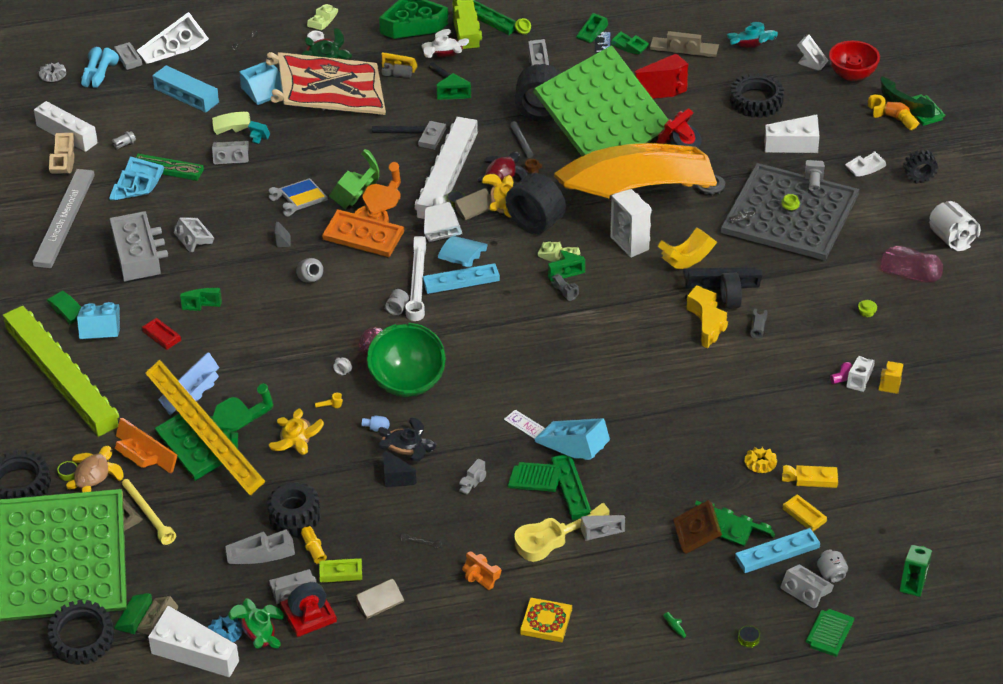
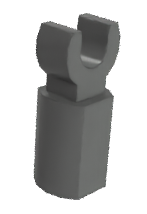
(401, 71)
(758, 324)

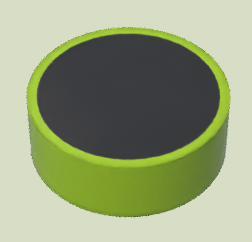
(67, 470)

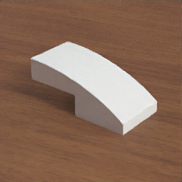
(867, 165)

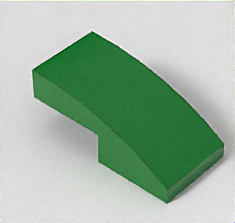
(632, 45)
(201, 297)
(65, 305)

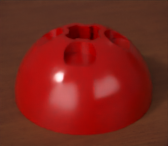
(854, 60)

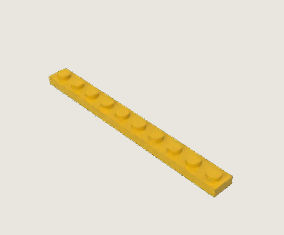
(205, 427)

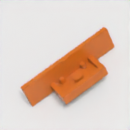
(143, 448)

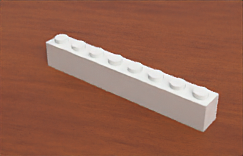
(447, 164)

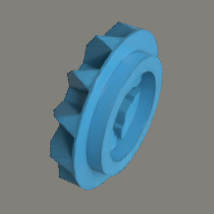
(234, 628)

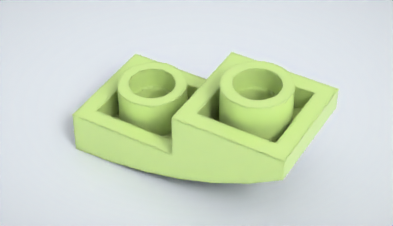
(323, 17)
(235, 121)
(551, 251)

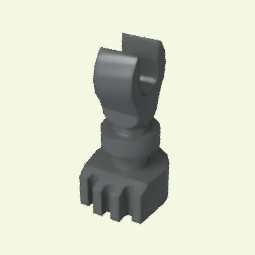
(569, 291)

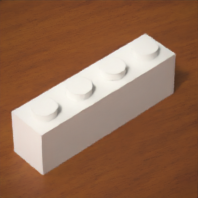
(59, 121)

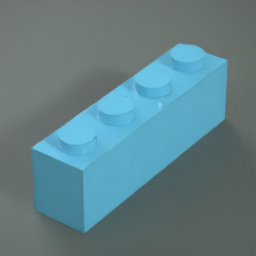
(185, 88)

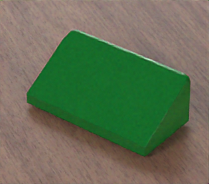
(134, 613)

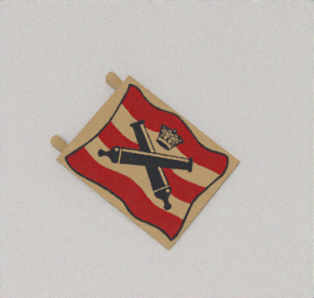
(328, 83)

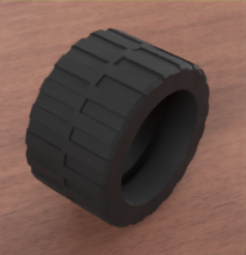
(531, 78)
(535, 203)

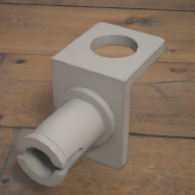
(814, 172)

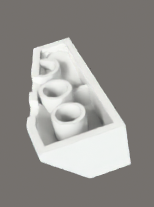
(176, 39)

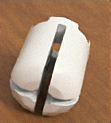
(954, 225)

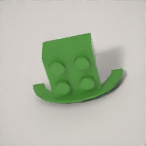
(353, 185)

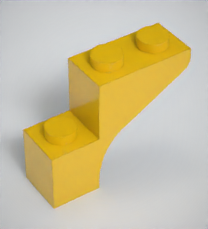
(714, 321)

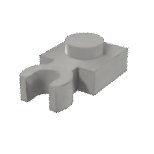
(475, 474)

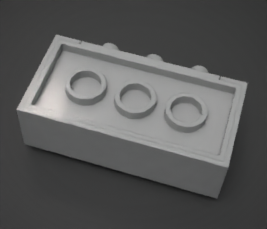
(136, 245)

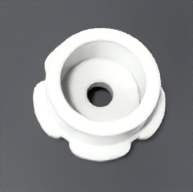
(342, 366)

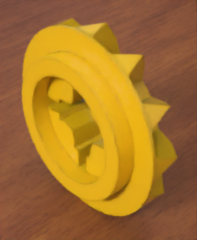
(763, 465)

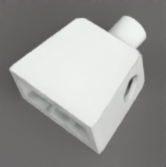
(440, 221)

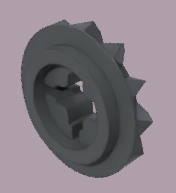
(714, 189)

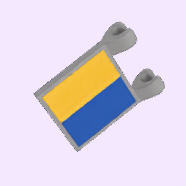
(298, 195)

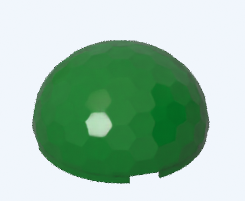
(406, 359)

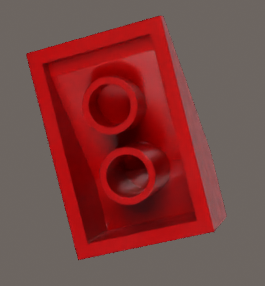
(664, 77)

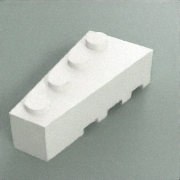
(192, 644)

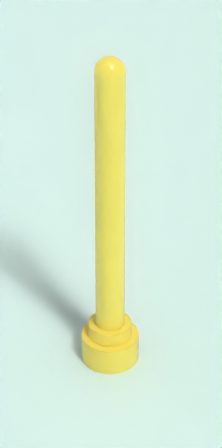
(165, 534)

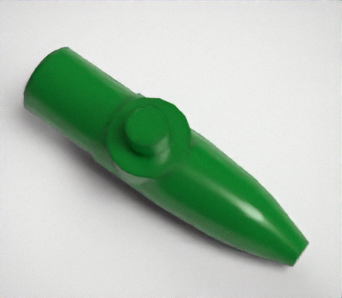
(675, 624)

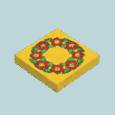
(546, 619)

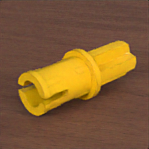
(313, 544)

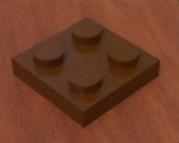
(697, 526)

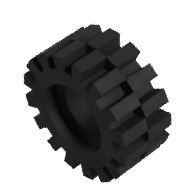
(923, 173)

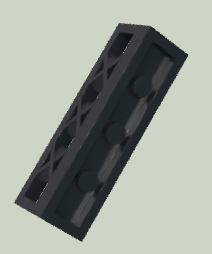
(711, 277)

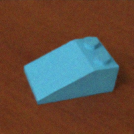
(575, 437)

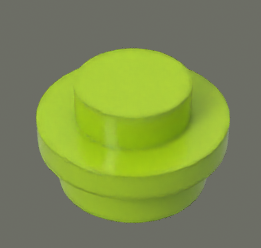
(523, 26)
(790, 202)
(867, 308)

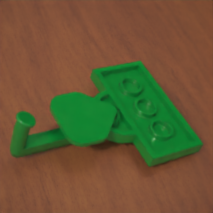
(228, 416)

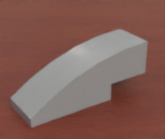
(261, 548)

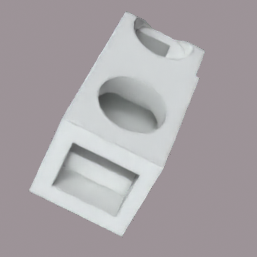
(860, 373)

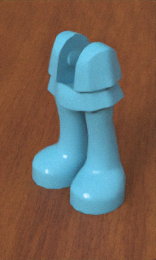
(95, 57)

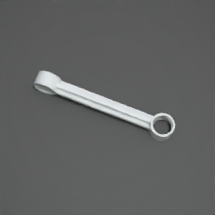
(417, 281)

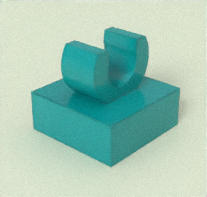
(258, 131)

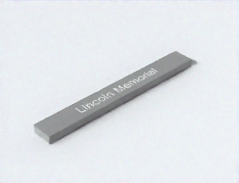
(63, 218)

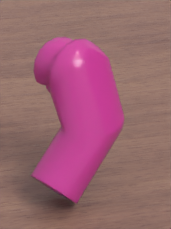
(843, 375)

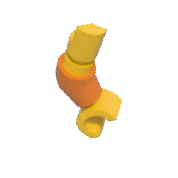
(893, 109)

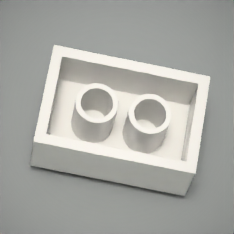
(630, 222)

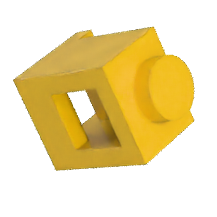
(891, 377)

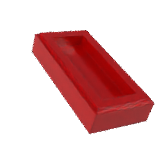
(161, 333)

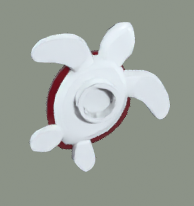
(444, 46)

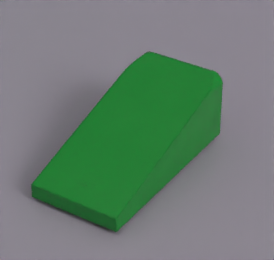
(592, 28)

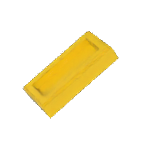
(804, 513)

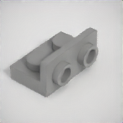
(230, 152)
(192, 232)
(284, 585)
(805, 585)

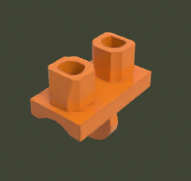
(478, 569)

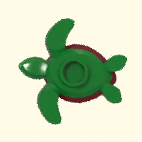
(257, 622)

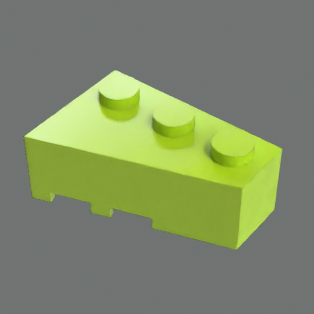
(466, 22)

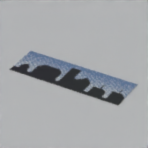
(602, 41)

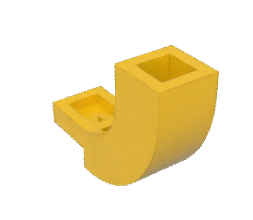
(690, 251)

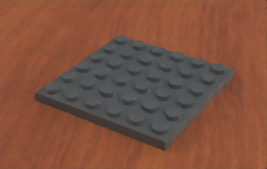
(806, 230)

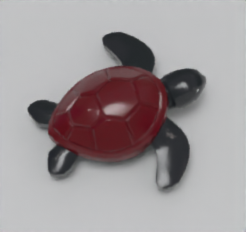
(504, 166)

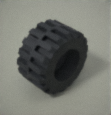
(293, 507)

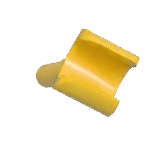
(335, 402)

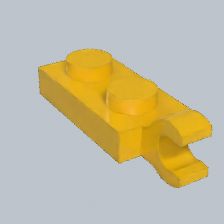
(811, 476)

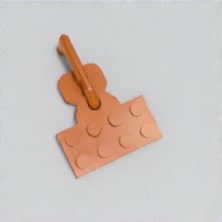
(369, 225)

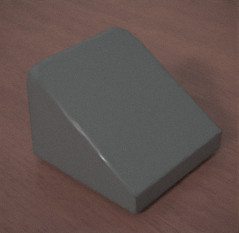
(282, 236)

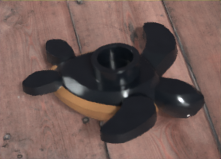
(407, 440)

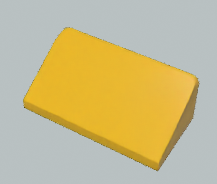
(400, 60)

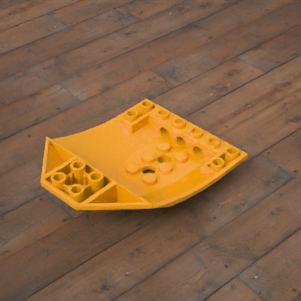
(636, 166)

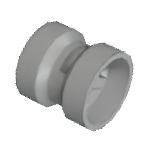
(396, 302)

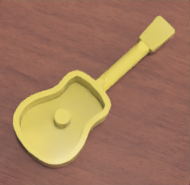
(539, 539)

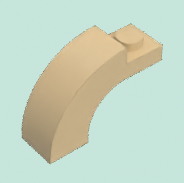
(63, 156)

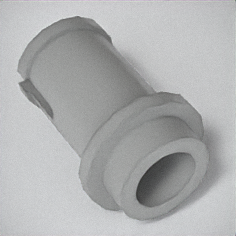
(127, 138)

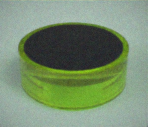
(453, 196)
(749, 636)

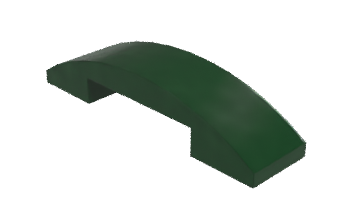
(920, 107)

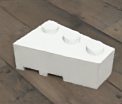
(793, 136)

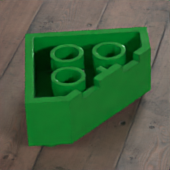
(413, 18)

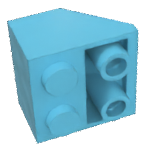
(260, 81)
(99, 321)

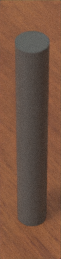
(521, 139)

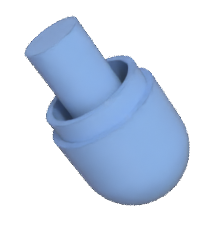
(376, 422)

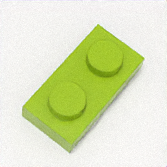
(340, 570)

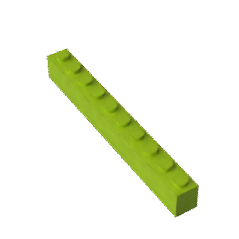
(61, 371)

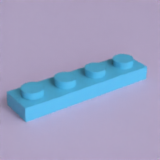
(461, 278)
(777, 550)

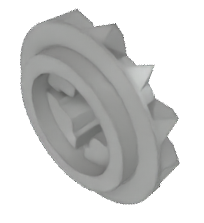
(46, 75)

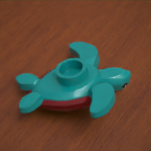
(752, 36)

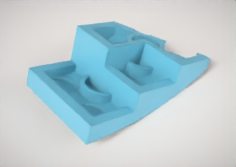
(137, 179)
(461, 250)

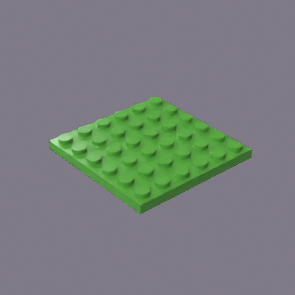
(601, 104)
(61, 553)

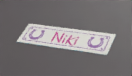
(524, 423)

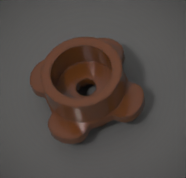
(532, 166)

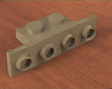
(684, 43)

